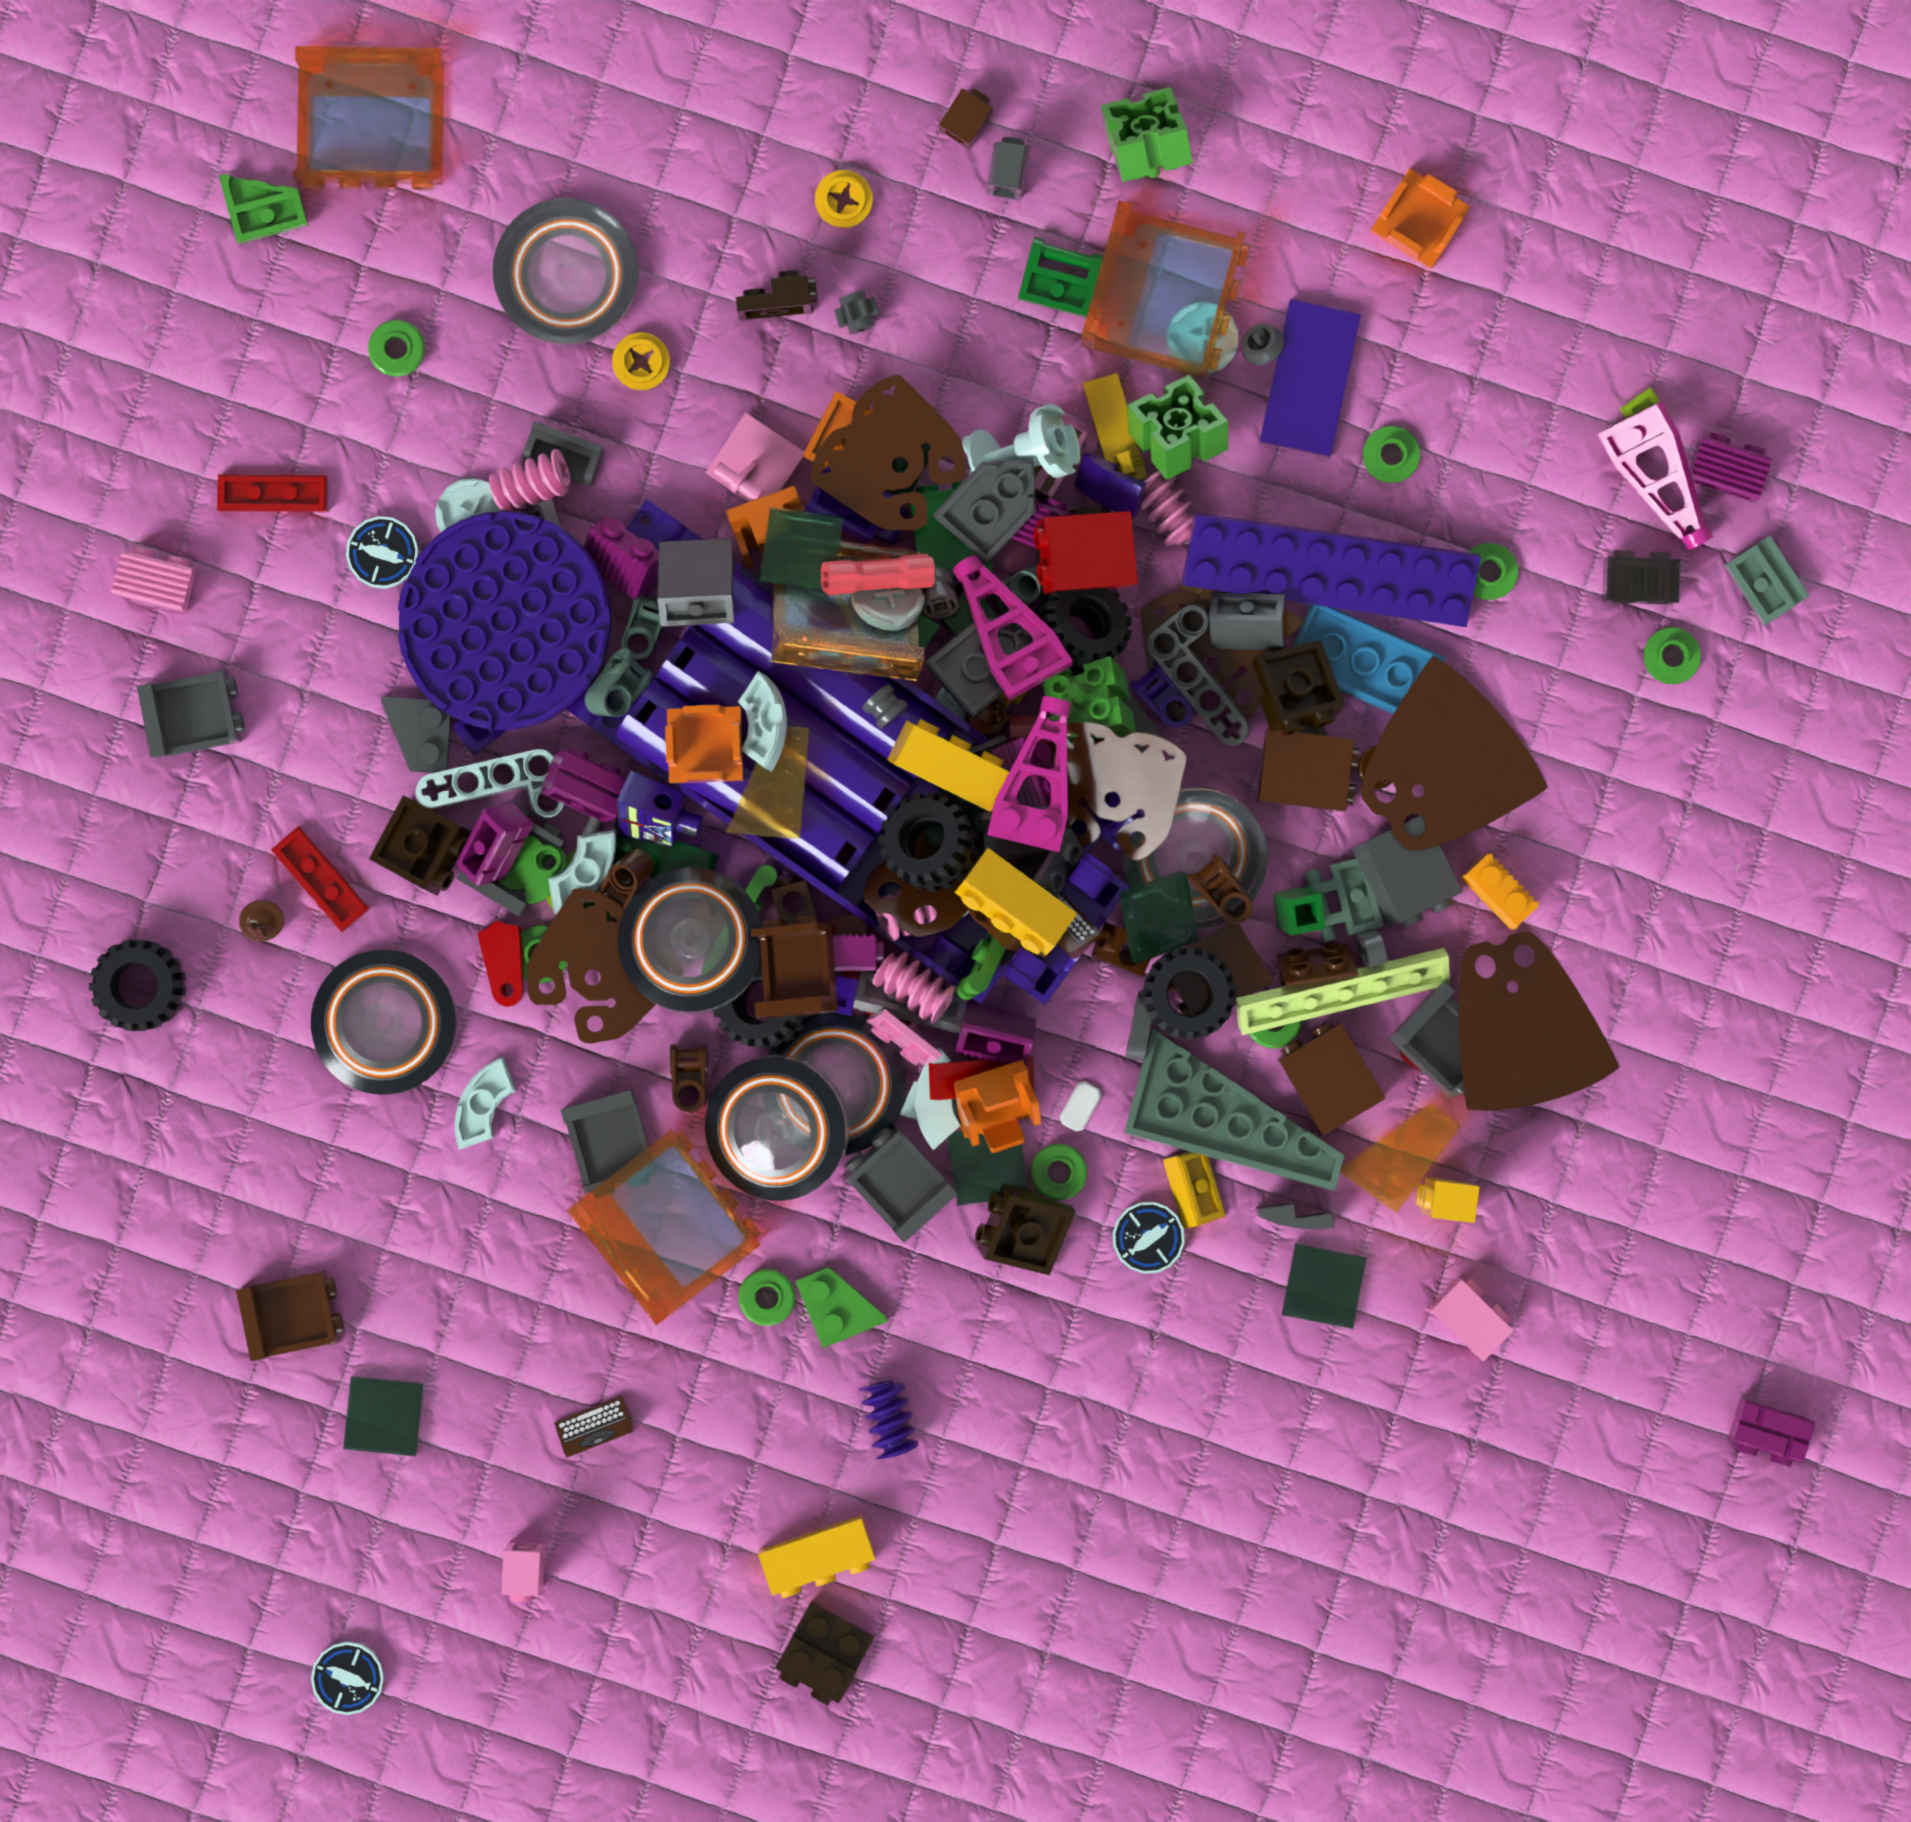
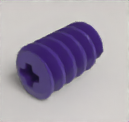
(889, 1418)

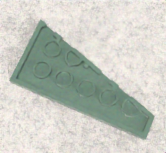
(1207, 1114)

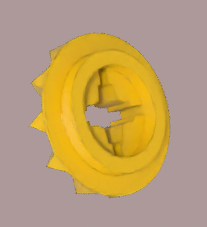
(835, 184)
(642, 344)

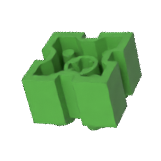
(1146, 135)
(1178, 427)
(1095, 696)

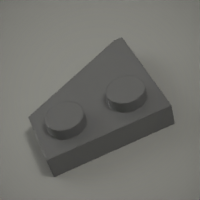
(420, 732)

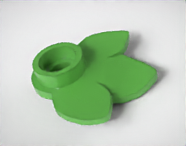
(529, 870)

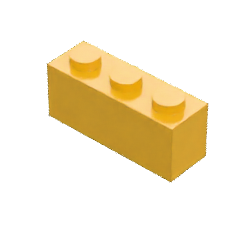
(949, 763)
(1015, 903)
(1448, 1199)
(817, 1556)

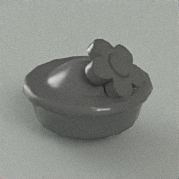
(1262, 344)

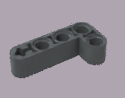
(1205, 678)

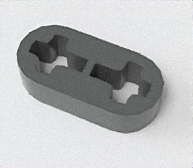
(1370, 948)
(1139, 1030)

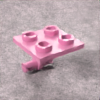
(755, 460)
(913, 1046)

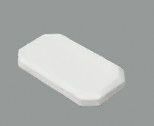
(1080, 1106)

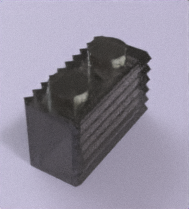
(1641, 579)

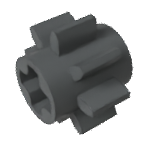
(857, 312)

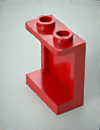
(1086, 552)

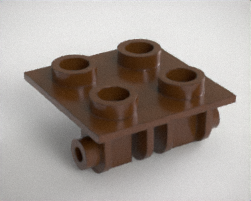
(1317, 964)

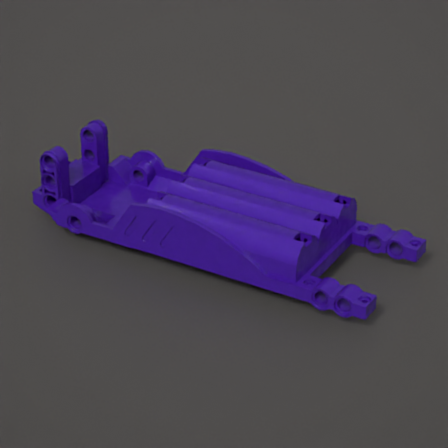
(843, 769)

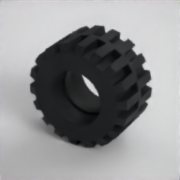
(1102, 614)
(908, 824)
(106, 989)
(1220, 1003)
(743, 1029)

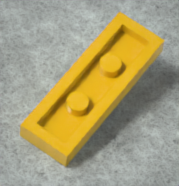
(1111, 425)

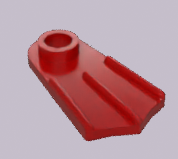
(503, 961)

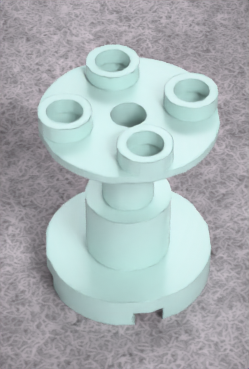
(1046, 443)

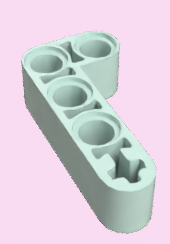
(486, 783)

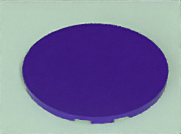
(504, 620)

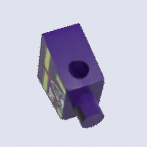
(654, 811)

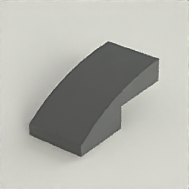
(1285, 1215)

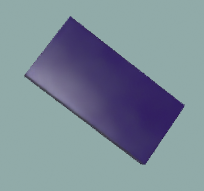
(1310, 378)

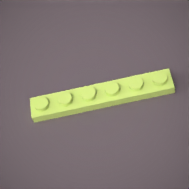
(1325, 997)

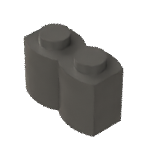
(1008, 169)

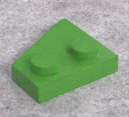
(261, 208)
(836, 1307)

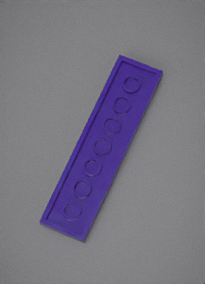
(1331, 569)

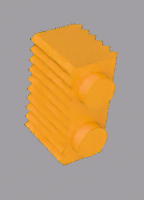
(1499, 891)

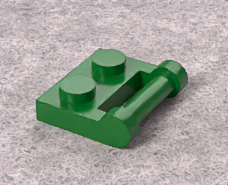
(1058, 289)

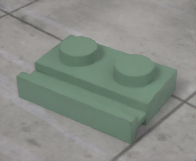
(1766, 580)

